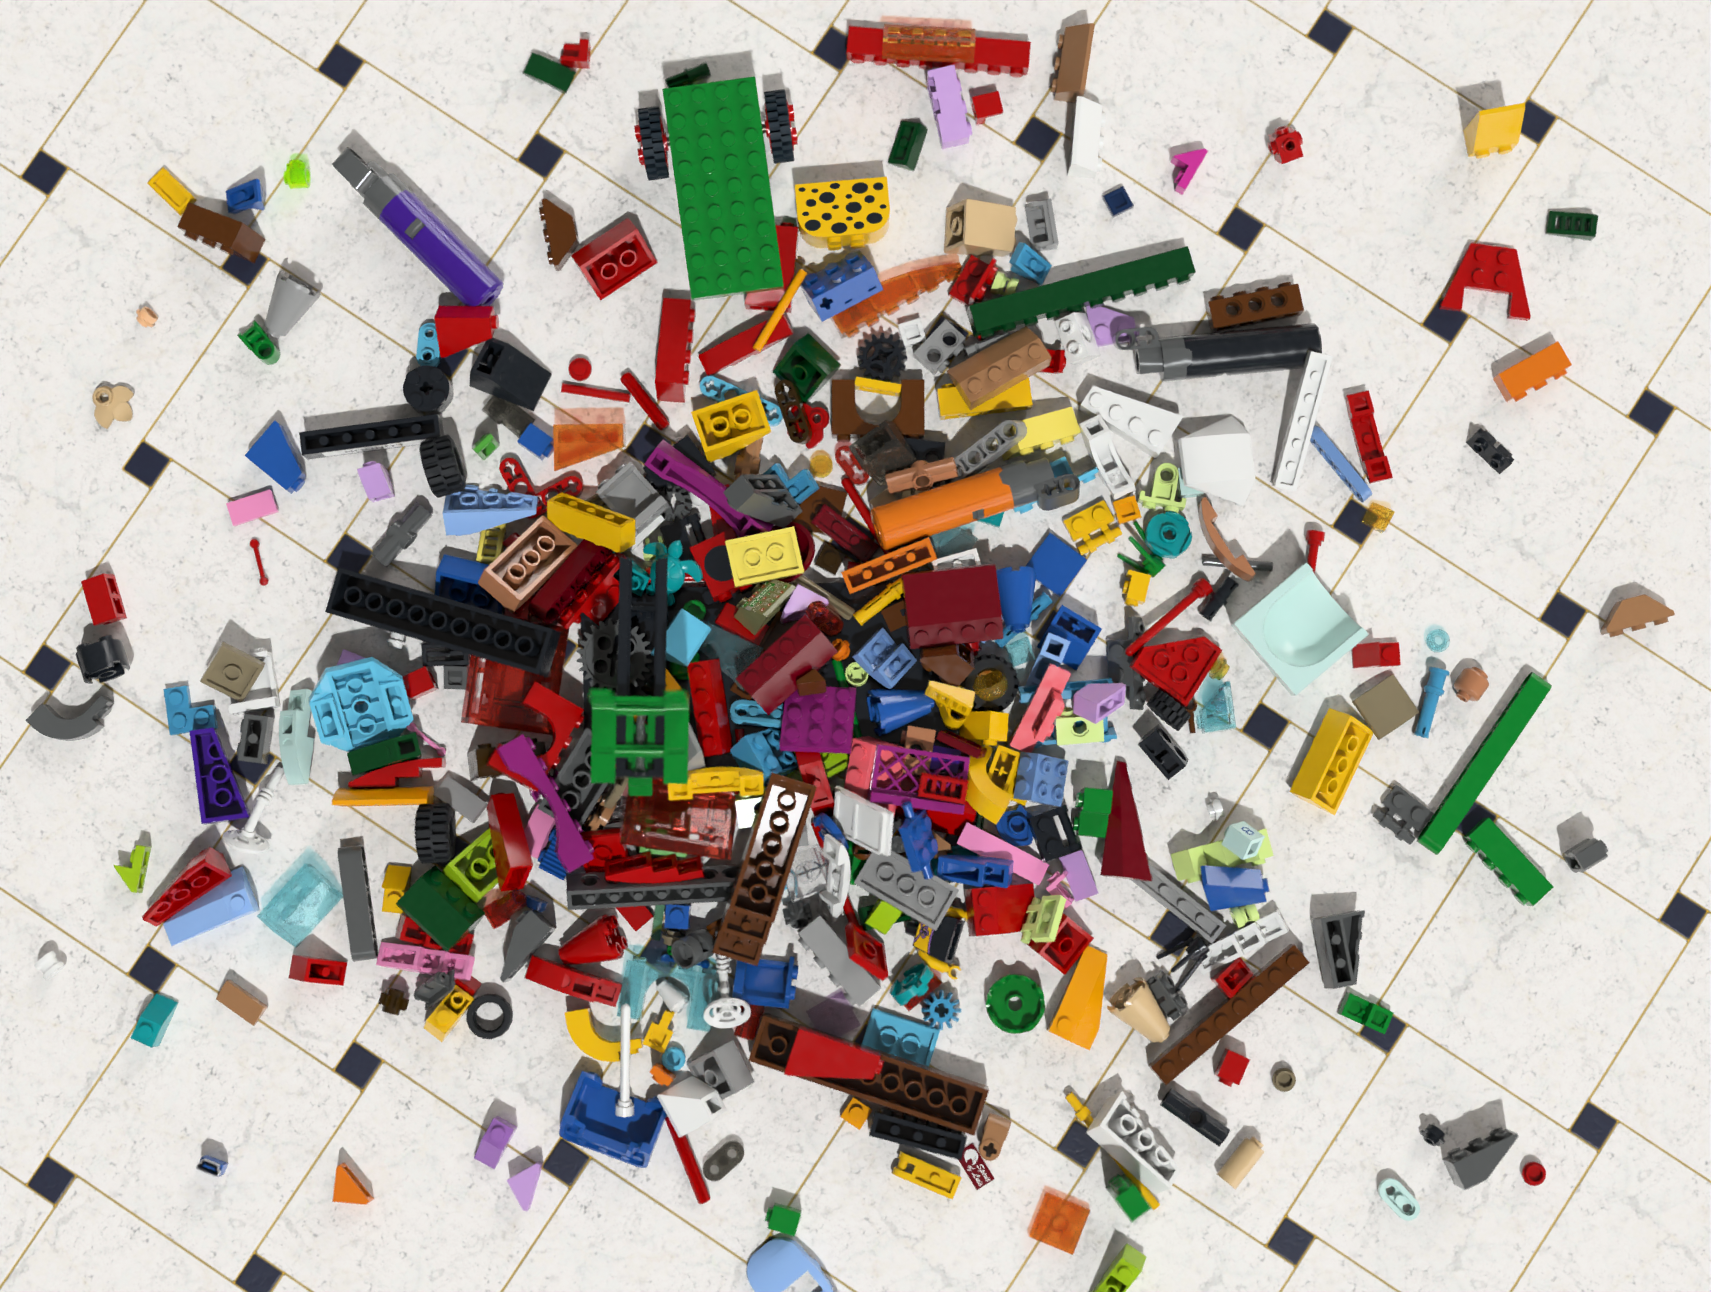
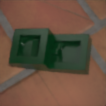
(548, 72)

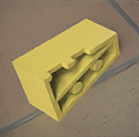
(1044, 432)

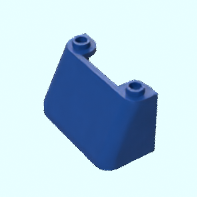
(593, 1122)

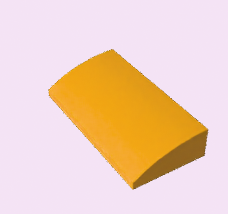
(383, 796)

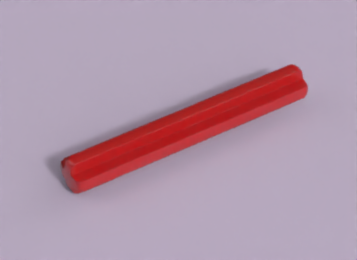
(689, 1165)

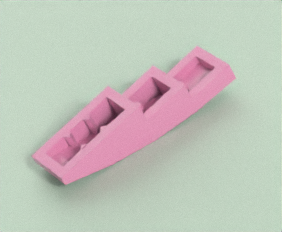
(991, 846)
(424, 960)

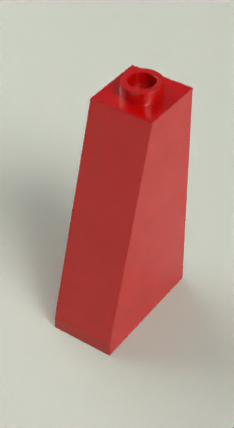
(787, 243)
(508, 842)
(827, 1056)

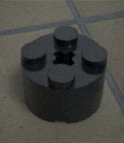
(418, 381)
(102, 659)

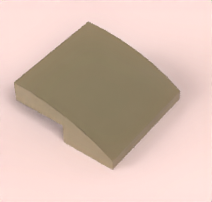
(1385, 707)

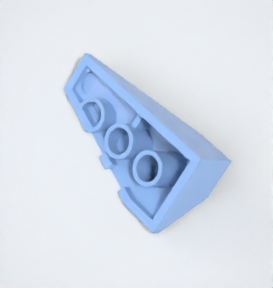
(480, 509)
(216, 908)

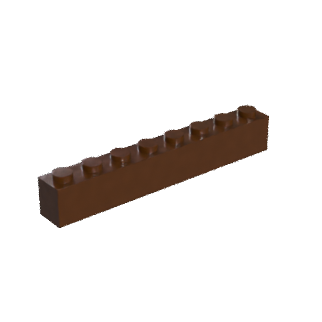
(1228, 1014)

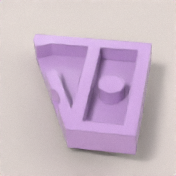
(1106, 323)

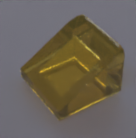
(1378, 517)

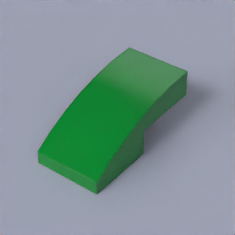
(1365, 1013)

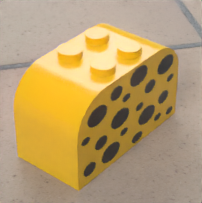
(843, 212)

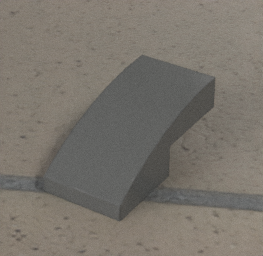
(455, 675)

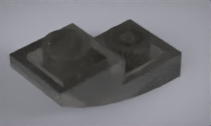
(508, 414)

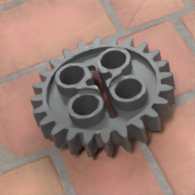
(593, 652)

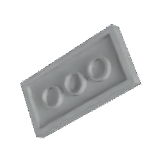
(908, 891)

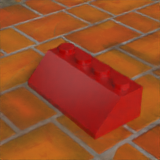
(940, 821)

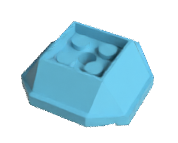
(354, 725)

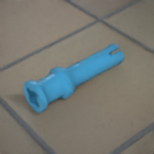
(1433, 690)

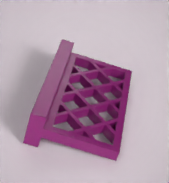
(898, 797)

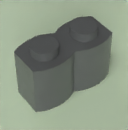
(1585, 855)

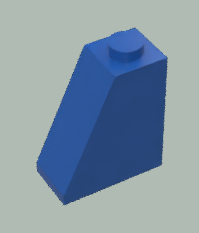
(277, 458)
(1233, 886)

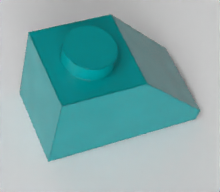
(154, 1021)

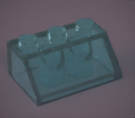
(300, 905)

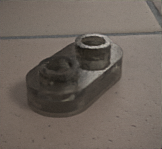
(723, 1160)

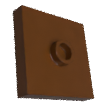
(810, 506)

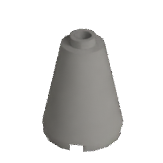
(288, 304)

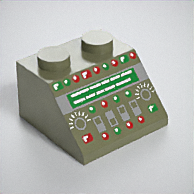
(763, 604)

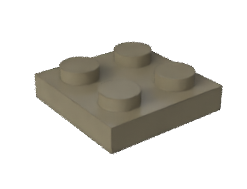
(232, 672)

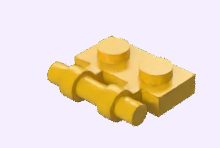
(1088, 521)

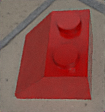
(1067, 947)

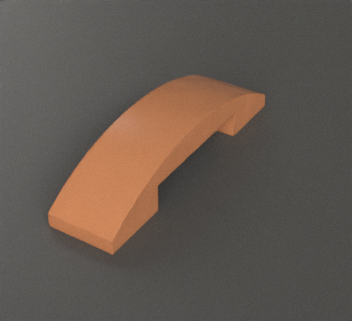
(1238, 566)

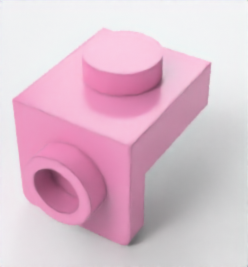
(1056, 888)

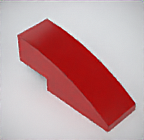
(411, 932)

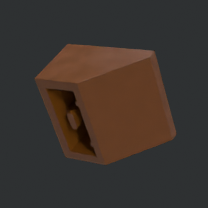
(950, 662)

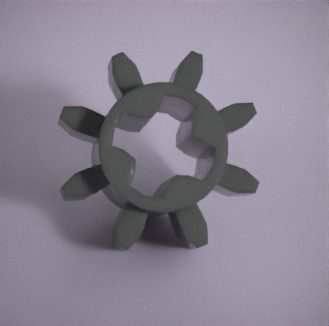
(797, 914)

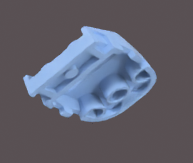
(781, 1264)

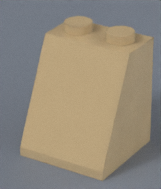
(980, 229)

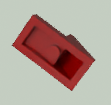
(1376, 655)

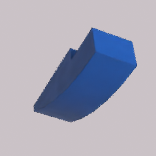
(975, 870)

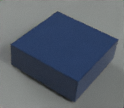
(1117, 201)

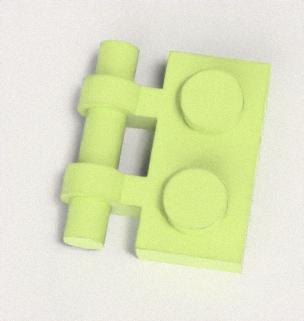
(1043, 919)

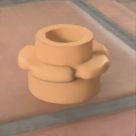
(146, 317)

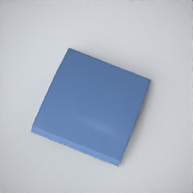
(884, 658)

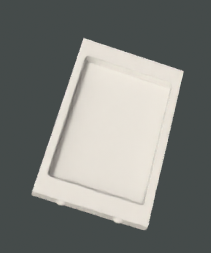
(863, 821)

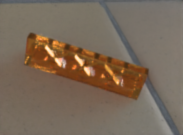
(928, 45)

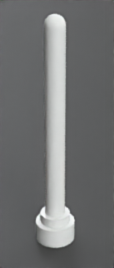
(625, 1107)

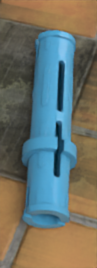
(1043, 602)

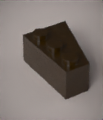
(478, 758)

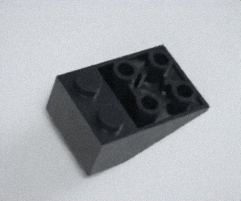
(509, 374)

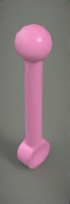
(441, 751)

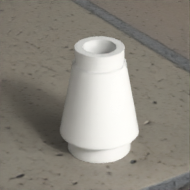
(673, 997)

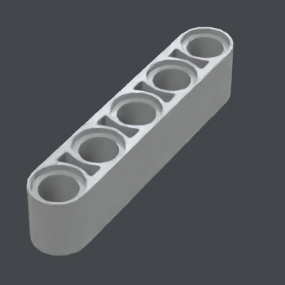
(985, 449)

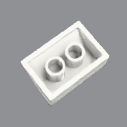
(1086, 138)

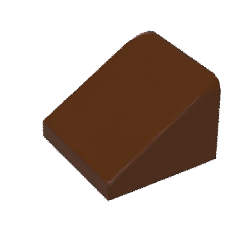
(811, 684)

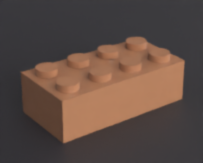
(527, 564)

